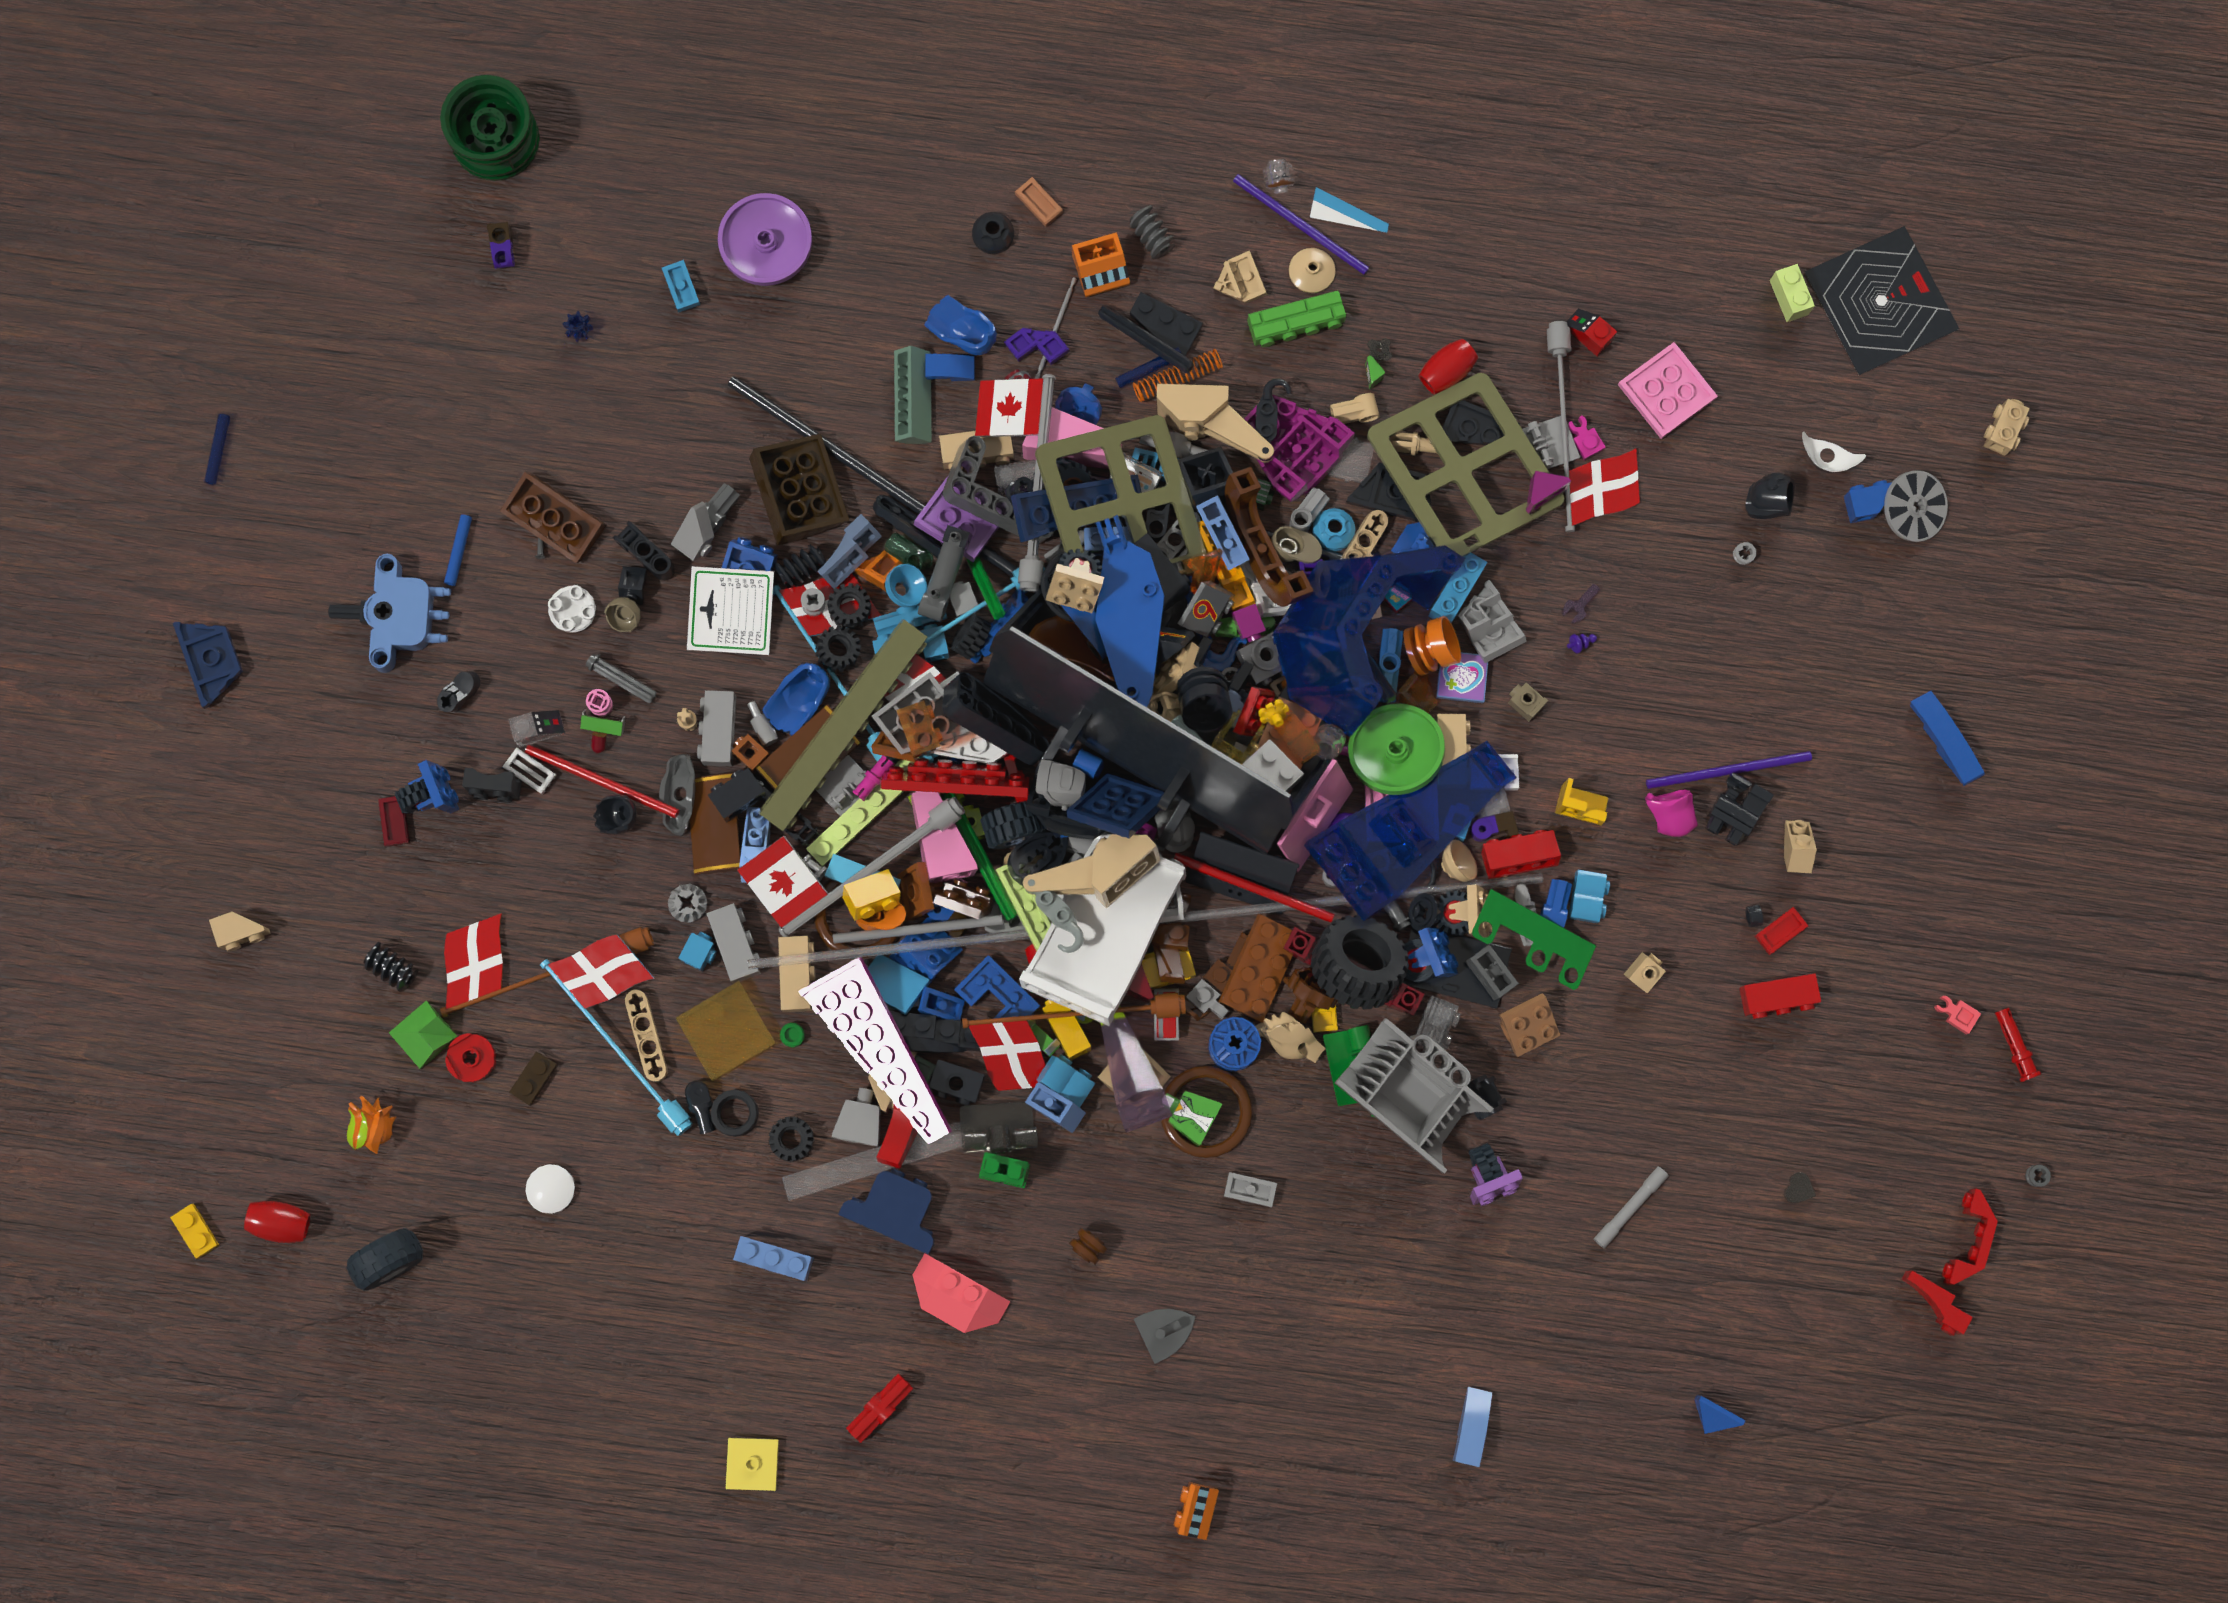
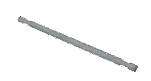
(1058, 321)

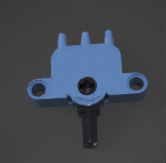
(410, 614)

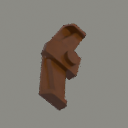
(1167, 943)
(1218, 976)

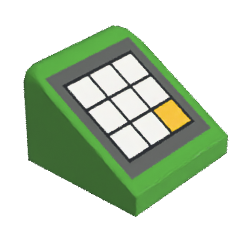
(1374, 372)

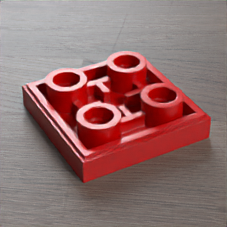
(1249, 719)

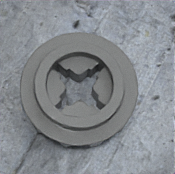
(688, 914)

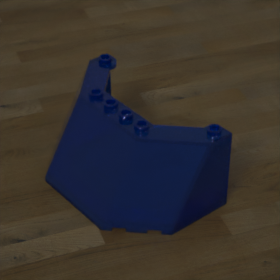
(1322, 635)

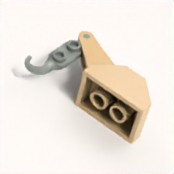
(1107, 874)

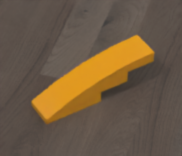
(1231, 580)

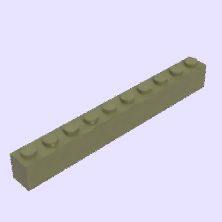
(842, 725)

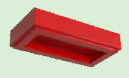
(1781, 930)

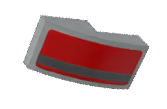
(1167, 1027)

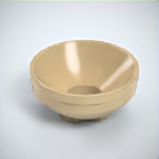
(1459, 861)

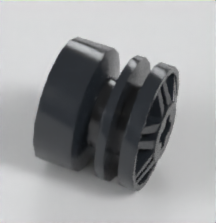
(1204, 699)

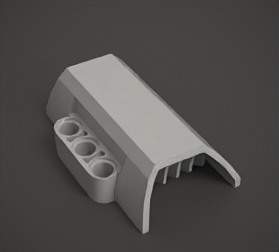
(1409, 1090)

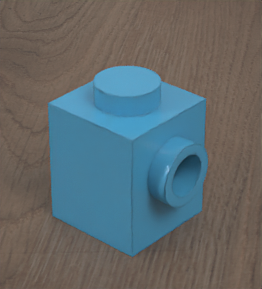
(698, 951)

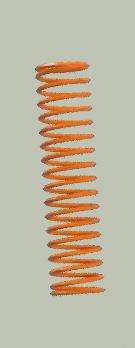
(1173, 371)

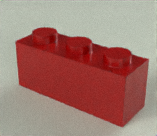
(1520, 854)
(1780, 996)

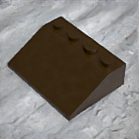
(798, 488)

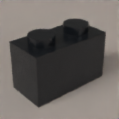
(736, 794)

